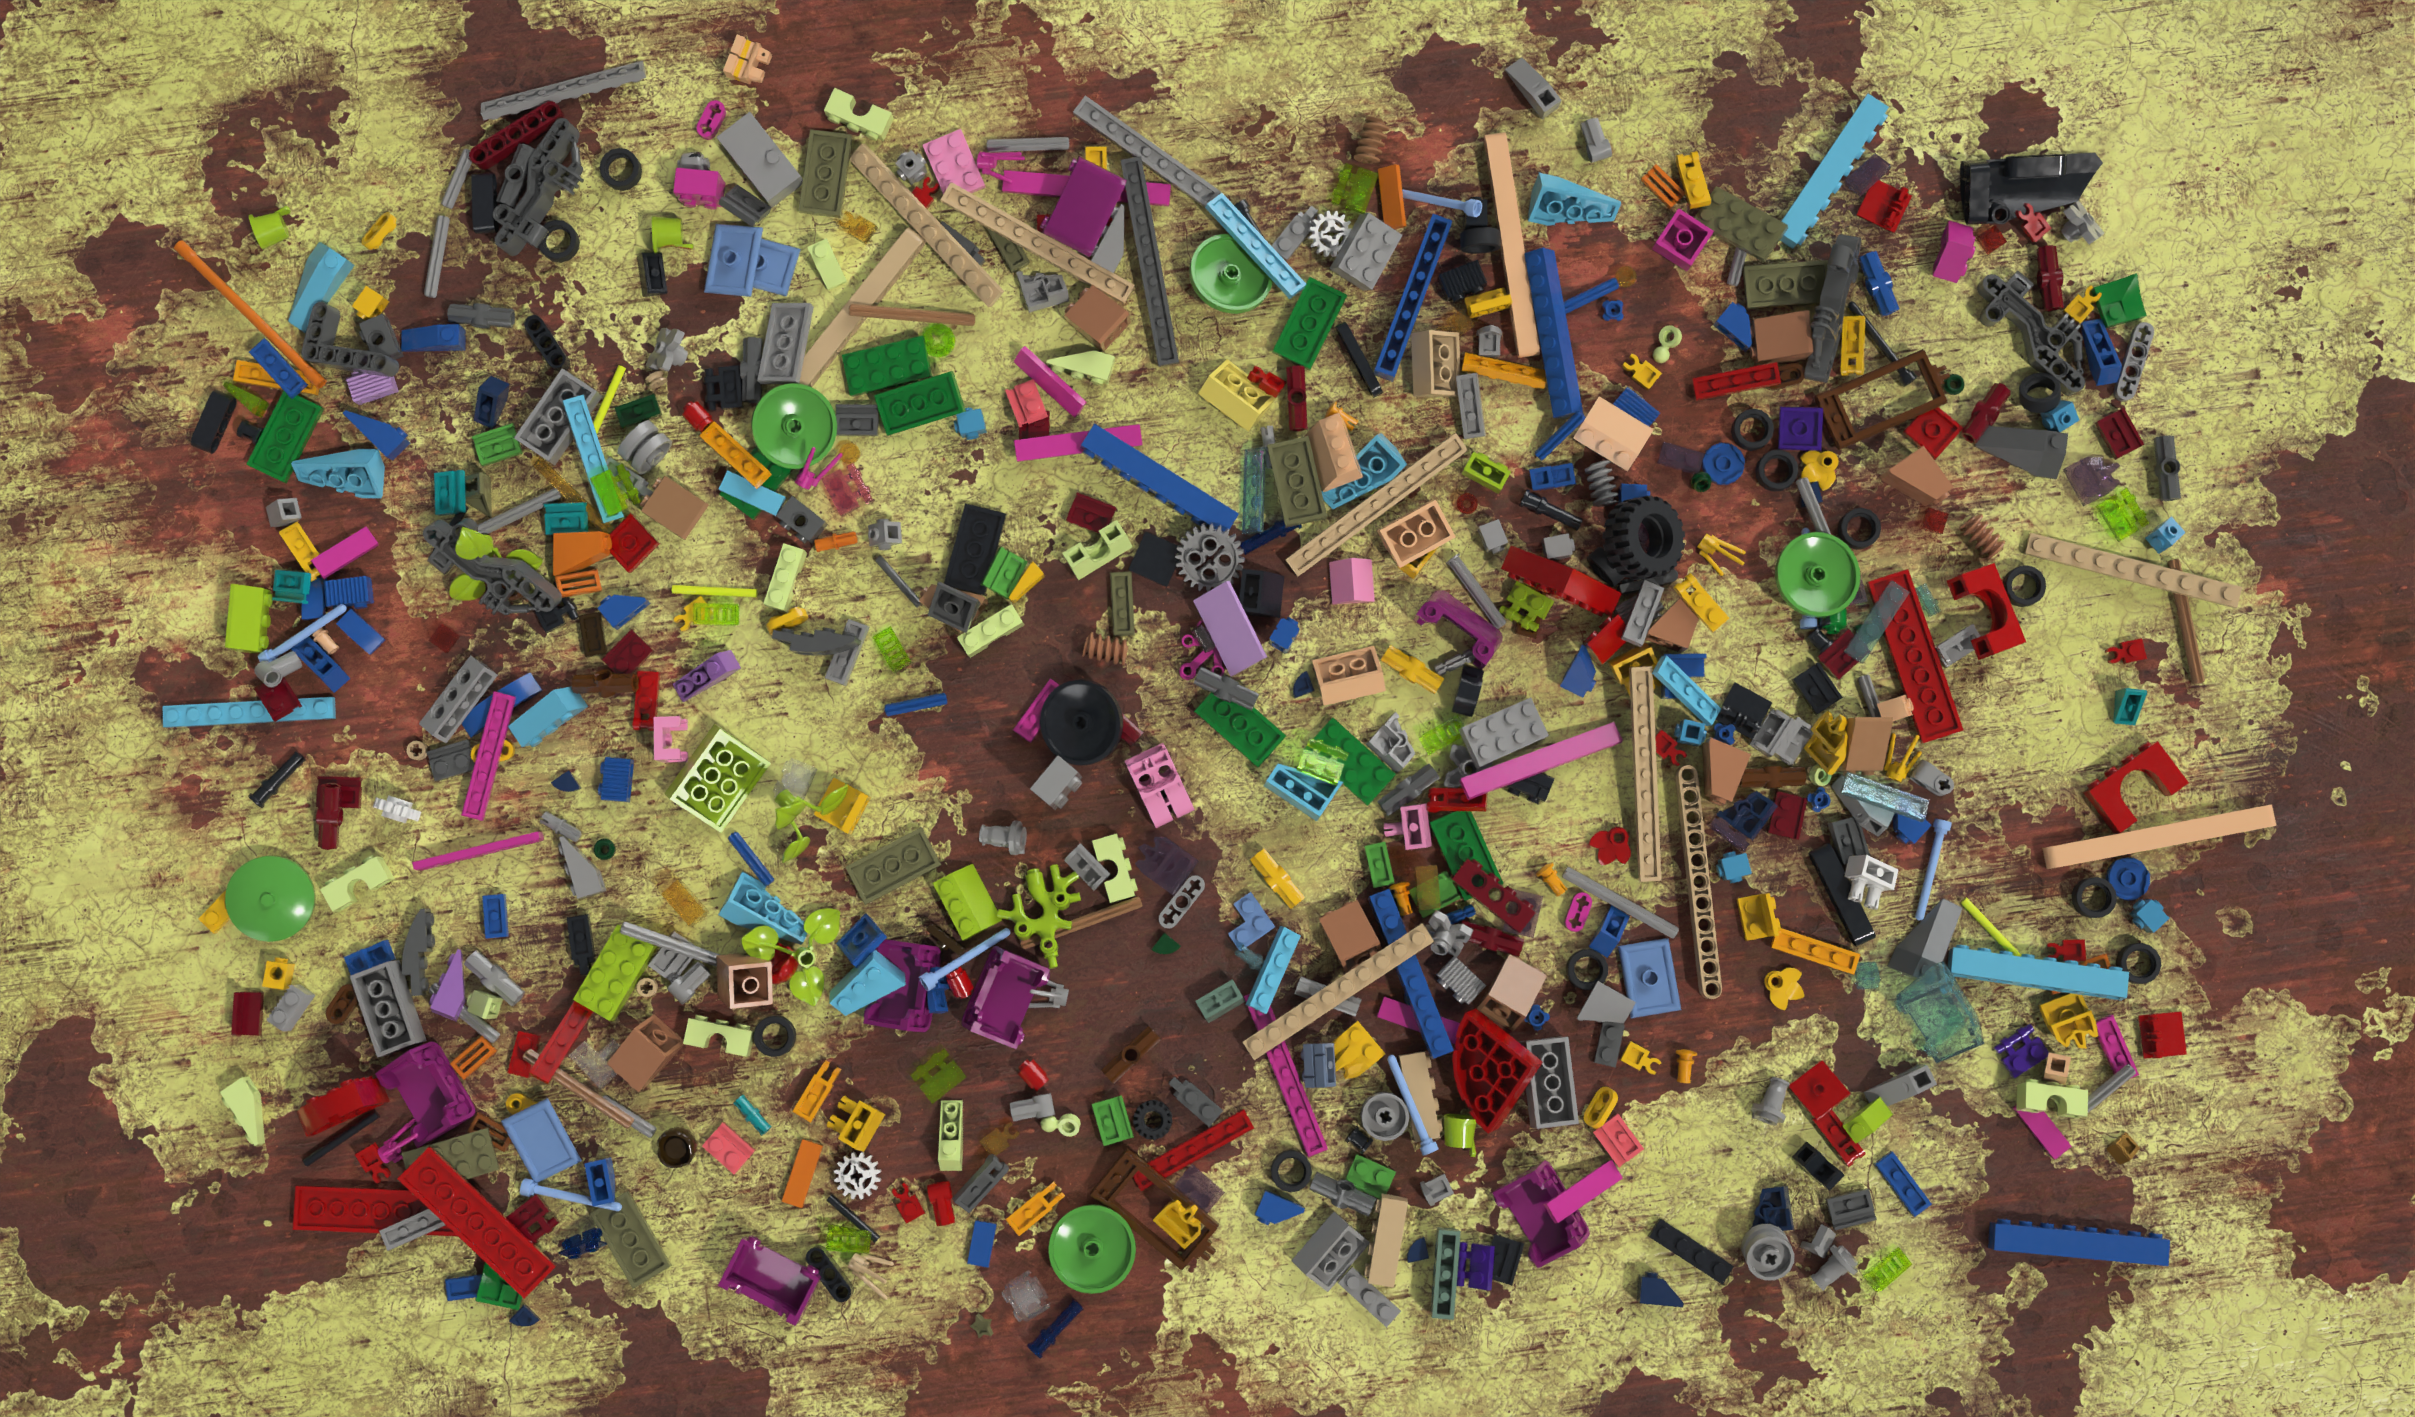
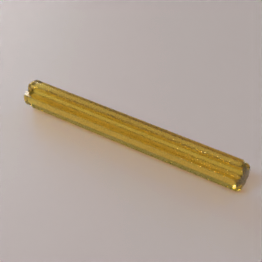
(571, 494)

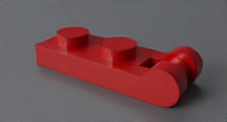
(646, 700)
(1454, 800)
(1838, 1138)

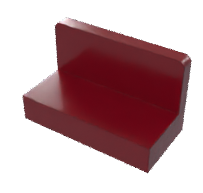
(247, 1013)

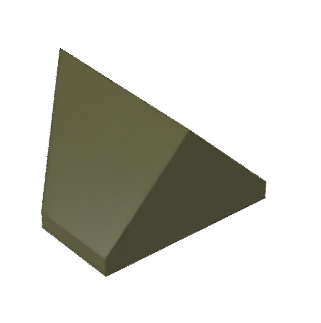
(479, 492)

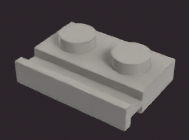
(670, 963)

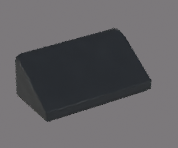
(652, 274)

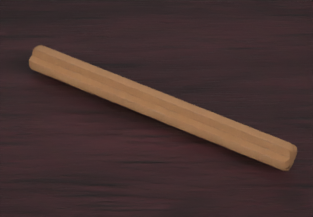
(911, 315)
(2188, 631)
(1089, 919)
(585, 1093)

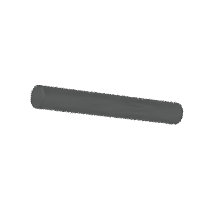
(898, 581)

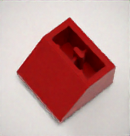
(1606, 641)

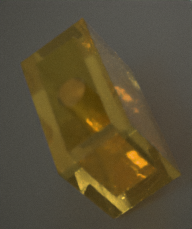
(1427, 887)
(685, 903)

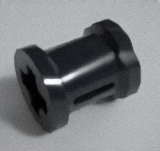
(249, 431)
(1819, 640)
(1359, 1139)

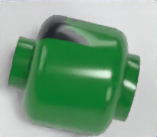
(1834, 623)

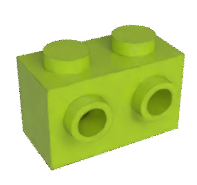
(1486, 472)

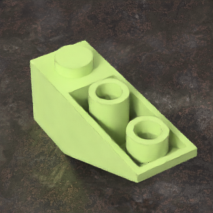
(1090, 365)
(246, 1105)
(951, 1135)

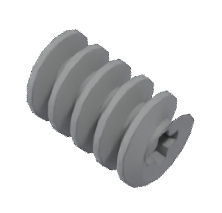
(1601, 484)

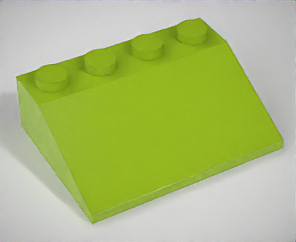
(717, 778)

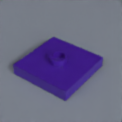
(1800, 428)

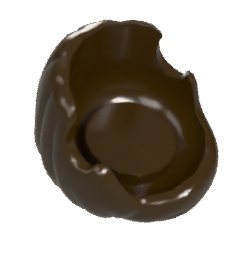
(676, 1147)

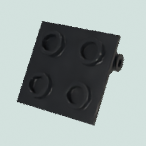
(1743, 710)

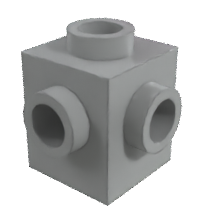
(914, 173)
(884, 534)

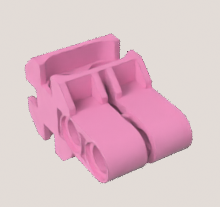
(1149, 763)

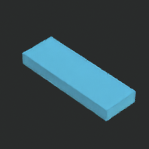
(761, 498)

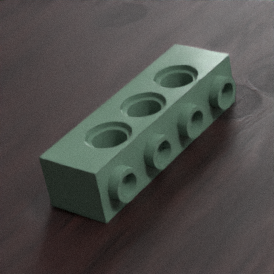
(1445, 1273)

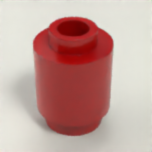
(697, 416)
(959, 983)
(1032, 1074)

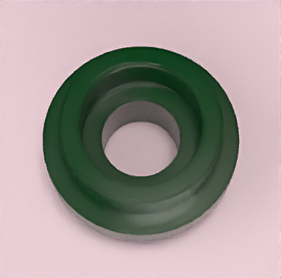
(1959, 384)
(1701, 481)
(598, 849)

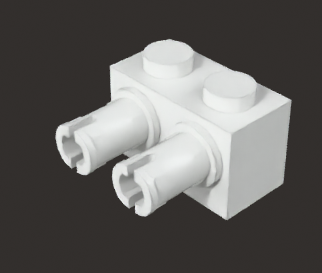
(1870, 873)

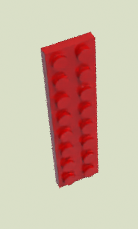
(1918, 663)
(355, 1209)
(476, 1222)

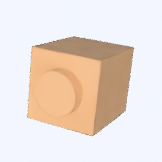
(1896, 708)
(2057, 1068)

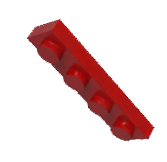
(1736, 381)
(561, 1042)

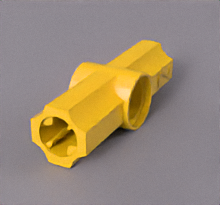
(1412, 669)
(1277, 878)

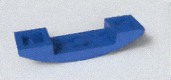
(522, 689)

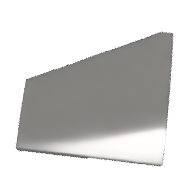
(1042, 290)
(1392, 744)
(1606, 1005)

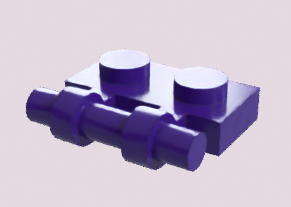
(2024, 1057)
(1481, 1265)

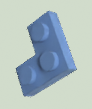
(1255, 924)

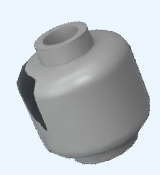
(693, 160)

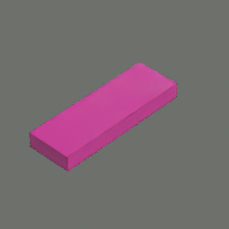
(344, 552)
(1030, 722)
(2114, 1044)
(2045, 1132)

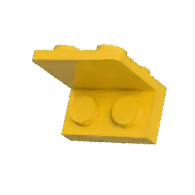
(849, 811)
(1758, 916)

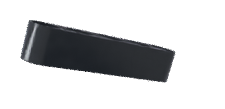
(1838, 888)

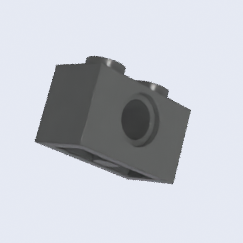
(378, 327)
(792, 511)

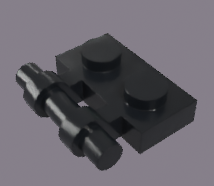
(730, 388)
(554, 619)

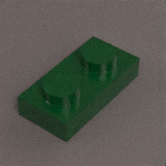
(638, 411)

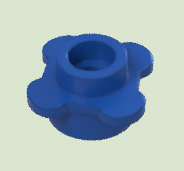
(1617, 306)
(1719, 729)
(1824, 799)
(1537, 1024)

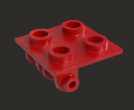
(1884, 205)
(2162, 1035)

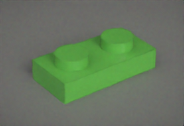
(1379, 864)

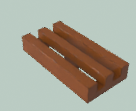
(507, 1140)

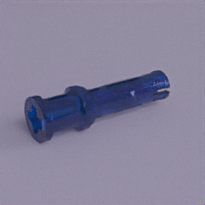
(1268, 535)
(1048, 1335)

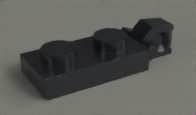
(581, 942)

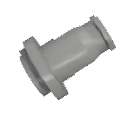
(1008, 837)
(1771, 1105)
(1838, 1265)

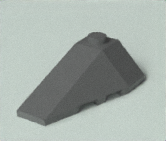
(2029, 449)
(1927, 941)

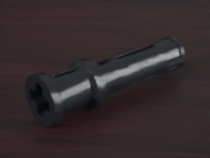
(1541, 505)
(270, 786)

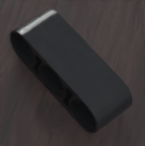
(484, 202)
(540, 336)
(213, 421)
(840, 1277)

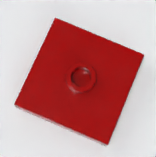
(1933, 431)
(631, 543)
(1819, 1090)

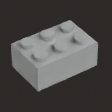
(1366, 251)

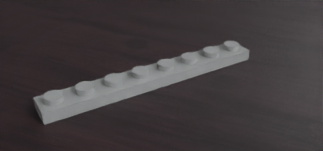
(563, 90)
(1151, 155)

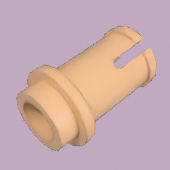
(325, 641)

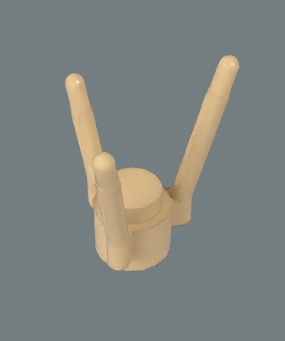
(859, 1266)

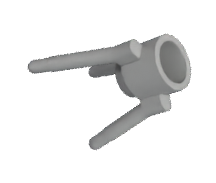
(1057, 996)

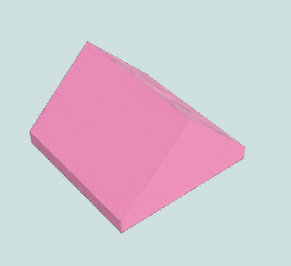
(1351, 581)

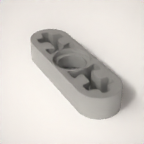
(1176, 918)

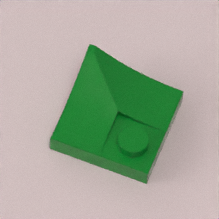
(2120, 301)
(496, 1290)

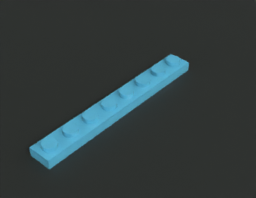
(243, 713)

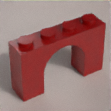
(1988, 586)
(2106, 794)

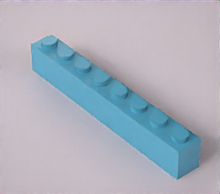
(1832, 168)
(2038, 973)

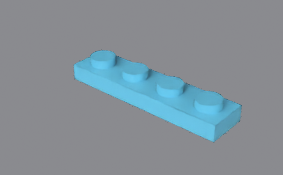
(1686, 690)
(1273, 970)

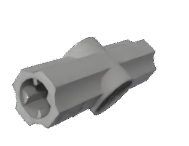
(494, 978)
(1307, 988)

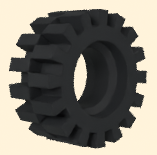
(1143, 1129)

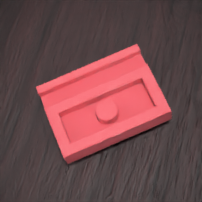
(1026, 403)
(1618, 1140)
(728, 1148)

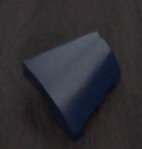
(1749, 814)
(1774, 1208)

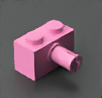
(1413, 827)

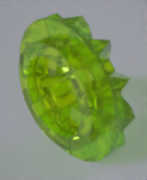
(948, 340)

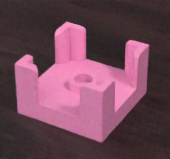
(663, 739)

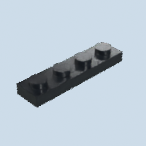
(1691, 1251)

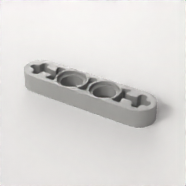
(2136, 363)

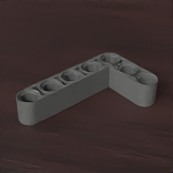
(319, 347)

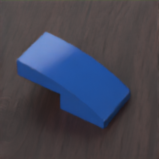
(1553, 477)
(316, 601)
(360, 631)
(369, 957)
(936, 996)

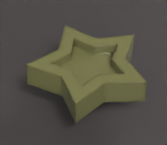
(982, 1326)

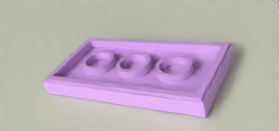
(1230, 628)

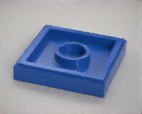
(861, 940)

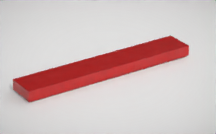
(1197, 1147)

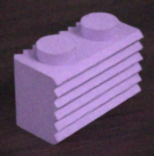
(370, 387)

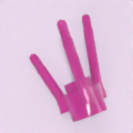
(987, 161)
(805, 477)
(392, 1149)

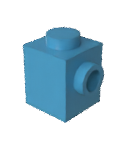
(2060, 417)
(970, 423)
(2165, 535)
(1690, 732)
(1733, 867)
(2148, 915)

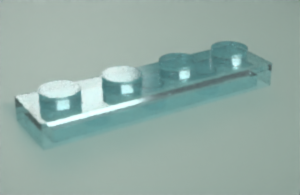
(1253, 490)
(1876, 621)
(1884, 797)

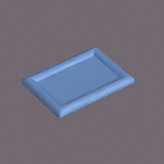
(733, 260)
(775, 267)
(1649, 977)
(541, 1140)

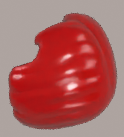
(783, 965)

